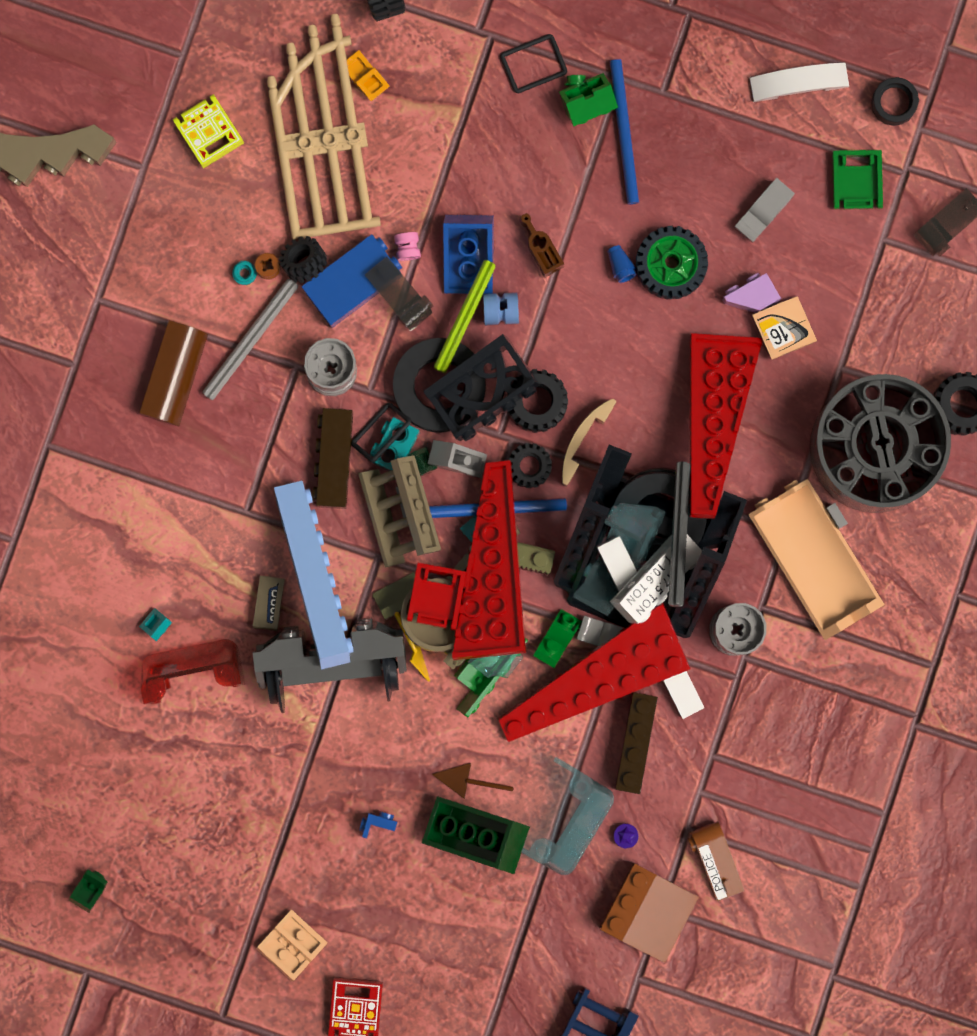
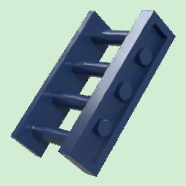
(624, 1021)

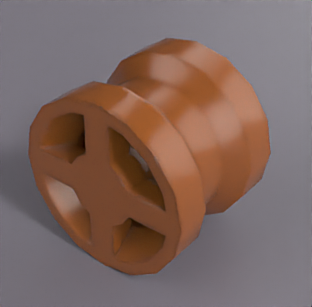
(270, 269)

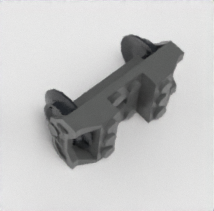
(288, 661)

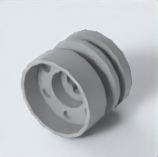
(333, 353)
(751, 632)

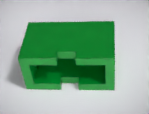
(589, 100)

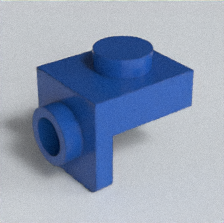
(384, 820)

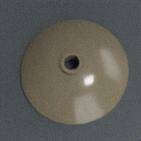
(425, 636)

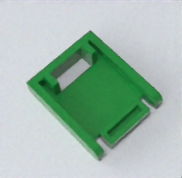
(857, 184)

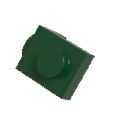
(88, 890)

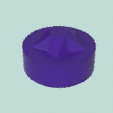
(626, 835)

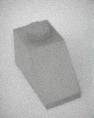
(457, 458)

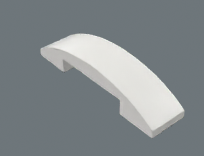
(799, 80)

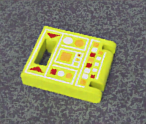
(205, 126)

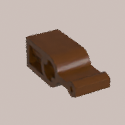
(539, 254)

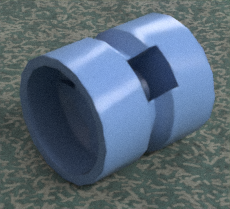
(492, 311)

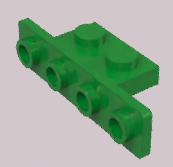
(479, 686)

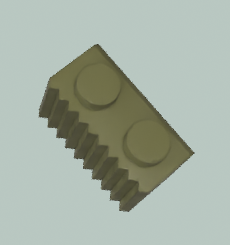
(535, 558)

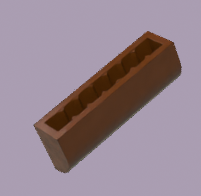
(173, 373)

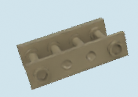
(416, 508)

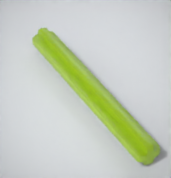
(464, 316)

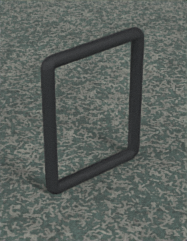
(542, 81)
(390, 441)

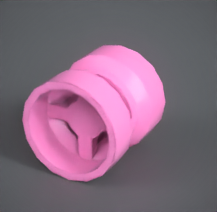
(407, 246)

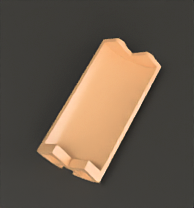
(815, 558)

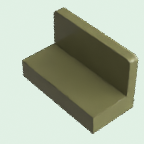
(392, 596)

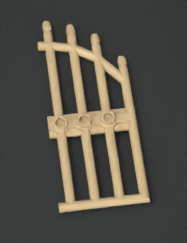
(321, 141)

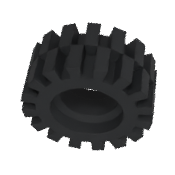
(307, 268)
(543, 458)

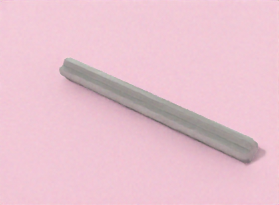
(250, 339)

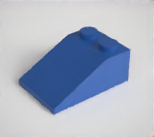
(466, 245)

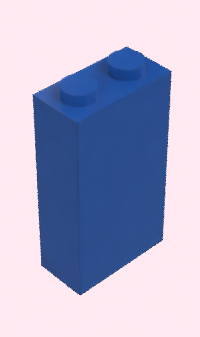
(343, 284)

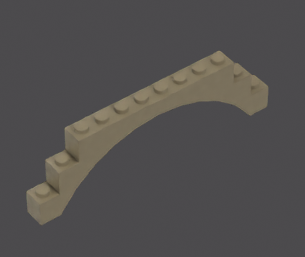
(25, 155)

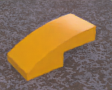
(365, 76)

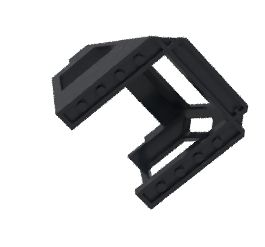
(592, 529)

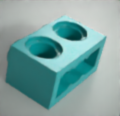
(400, 448)

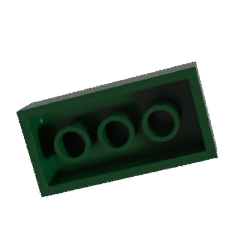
(475, 835)

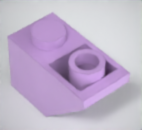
(754, 296)

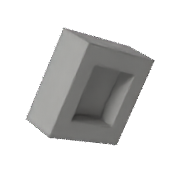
(836, 515)

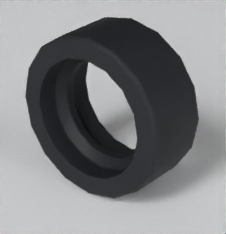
(906, 86)

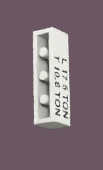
(651, 583)

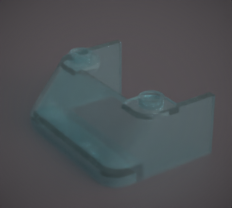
(637, 529)
(582, 827)

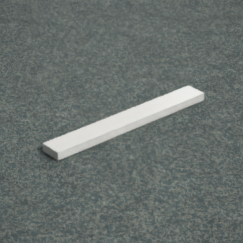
(622, 570)

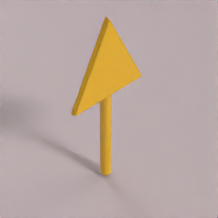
(417, 656)

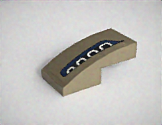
(268, 603)

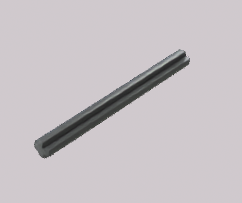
(679, 534)

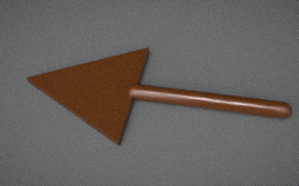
(458, 778)

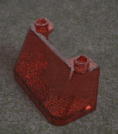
(219, 656)

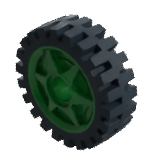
(666, 281)

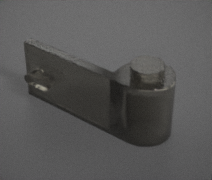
(948, 223)
(399, 294)

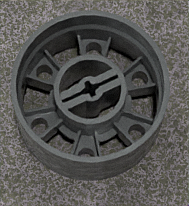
(875, 420)

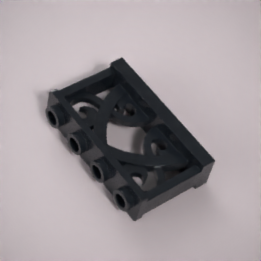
(462, 374)

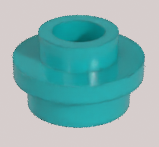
(241, 266)

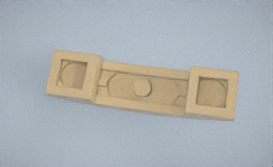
(599, 414)

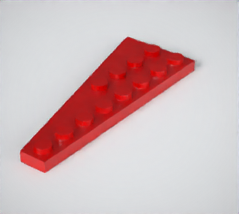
(719, 389)
(492, 596)
(621, 666)

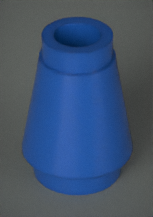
(621, 265)

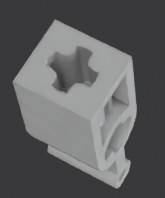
(764, 210)
(596, 631)

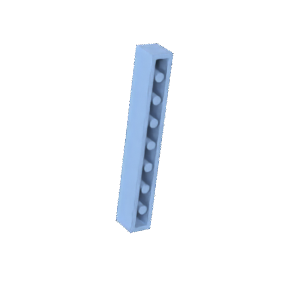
(312, 575)

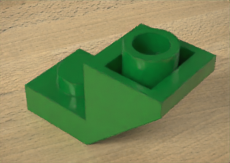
(557, 638)

